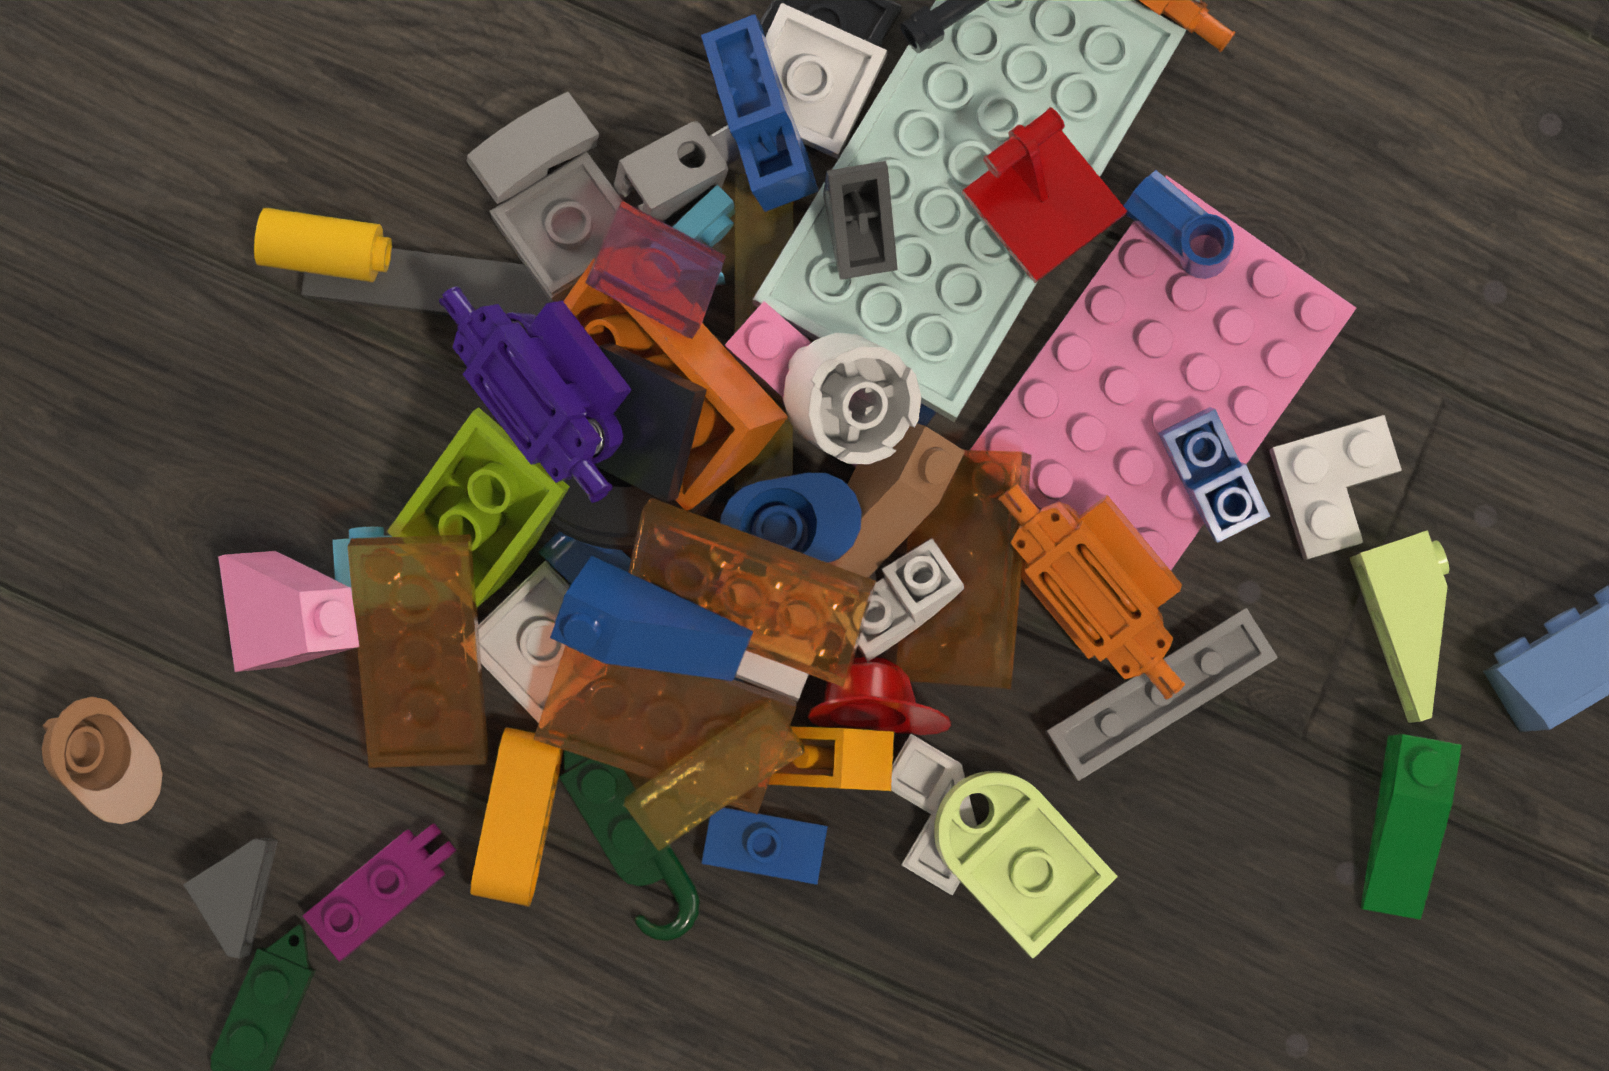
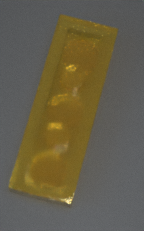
(714, 775)

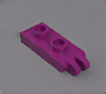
(378, 891)

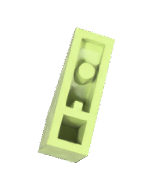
(1407, 606)

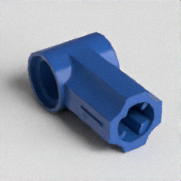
(1176, 221)

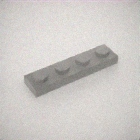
(1139, 709)

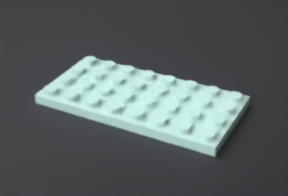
(933, 128)

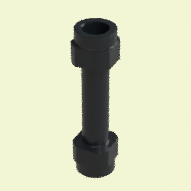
(927, 26)

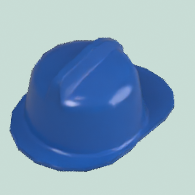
(799, 512)

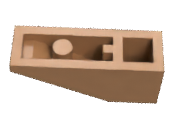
(898, 495)

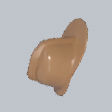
(102, 760)

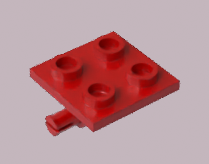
(1042, 196)

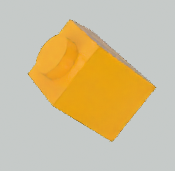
(840, 759)

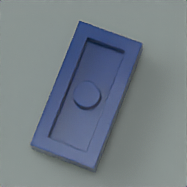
(765, 845)

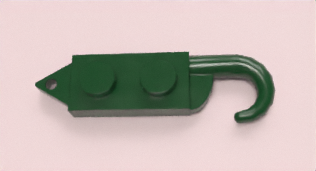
(600, 797)
(265, 1006)

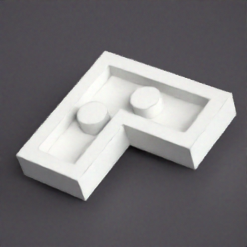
(1316, 480)

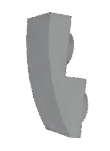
(532, 145)

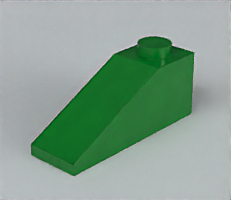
(1409, 823)

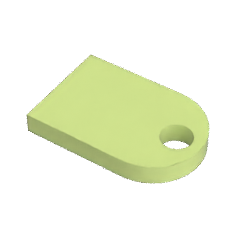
(1021, 860)

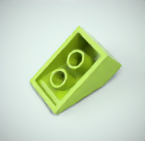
(487, 492)

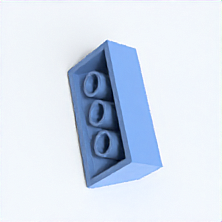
(1558, 672)

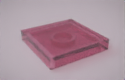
(656, 270)

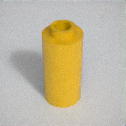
(321, 245)

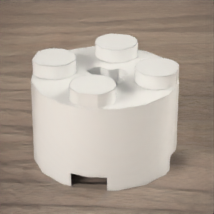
(847, 425)

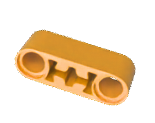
(516, 818)

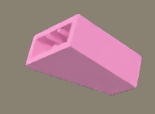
(283, 611)

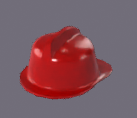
(877, 698)

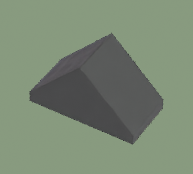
(861, 219)
(233, 895)

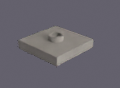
(559, 223)

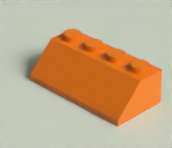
(736, 410)

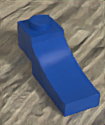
(759, 114)

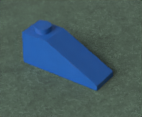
(646, 627)

